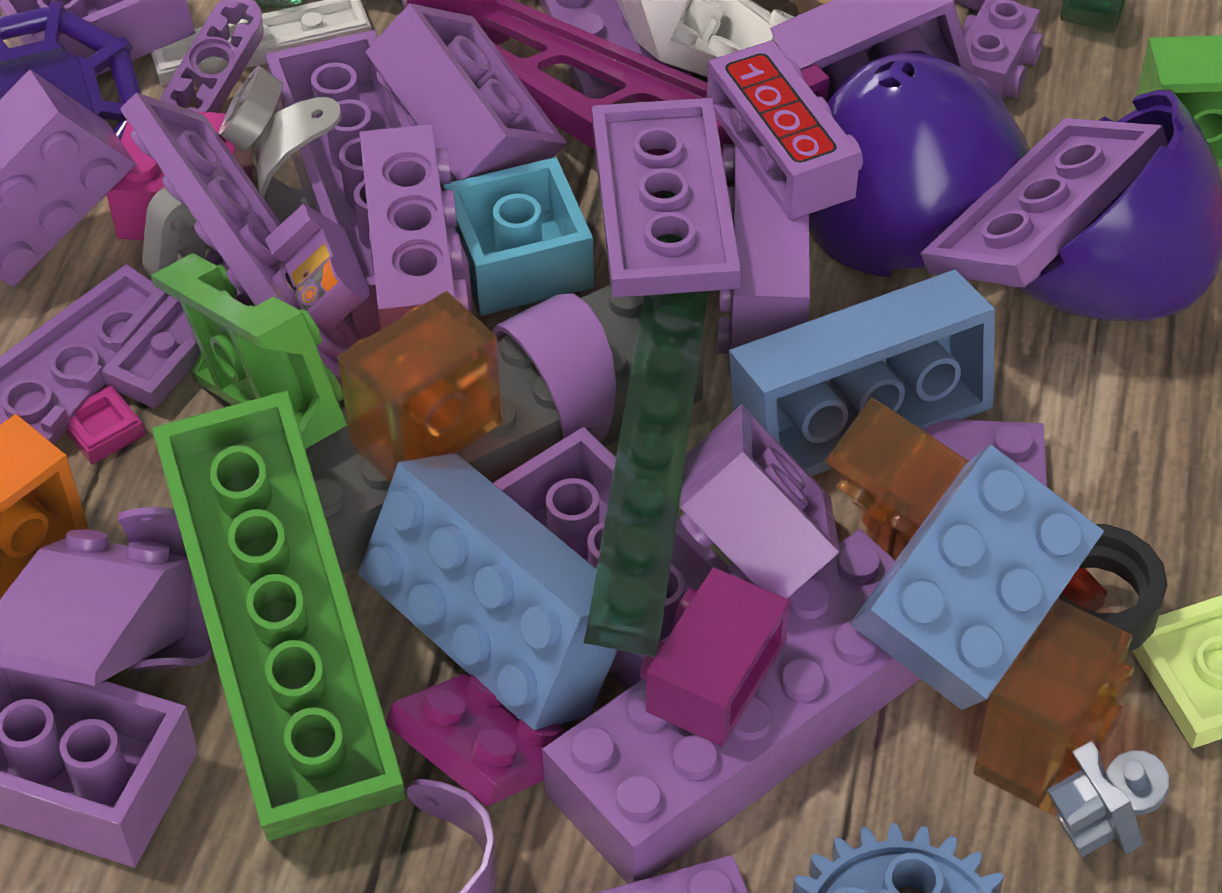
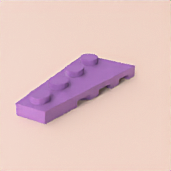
(62, 361)

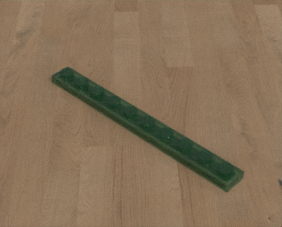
(647, 473)

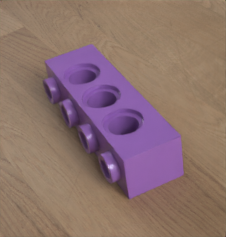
(410, 220)

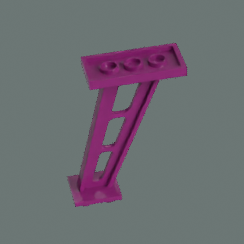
(565, 44)

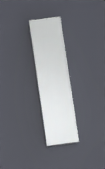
(282, 31)

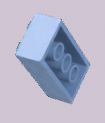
(911, 349)
(489, 588)

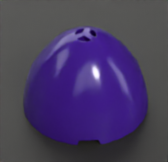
(928, 153)
(1158, 237)

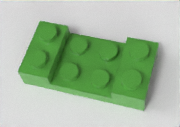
(256, 348)

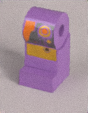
(319, 265)

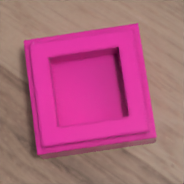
(104, 425)

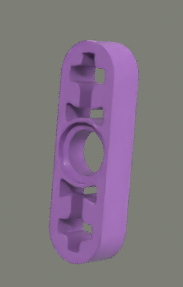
(214, 42)

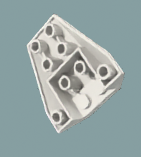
(698, 30)

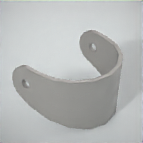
(281, 137)

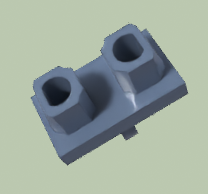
(1102, 804)

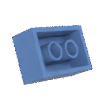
(977, 578)

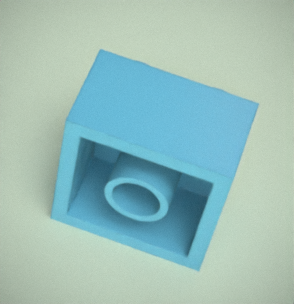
(522, 236)

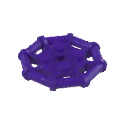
(60, 68)

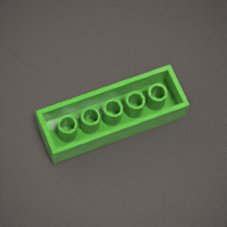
(278, 616)

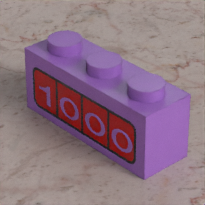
(783, 129)

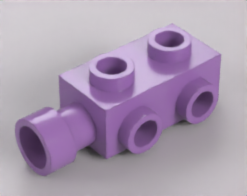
(1001, 43)

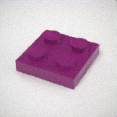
(473, 737)

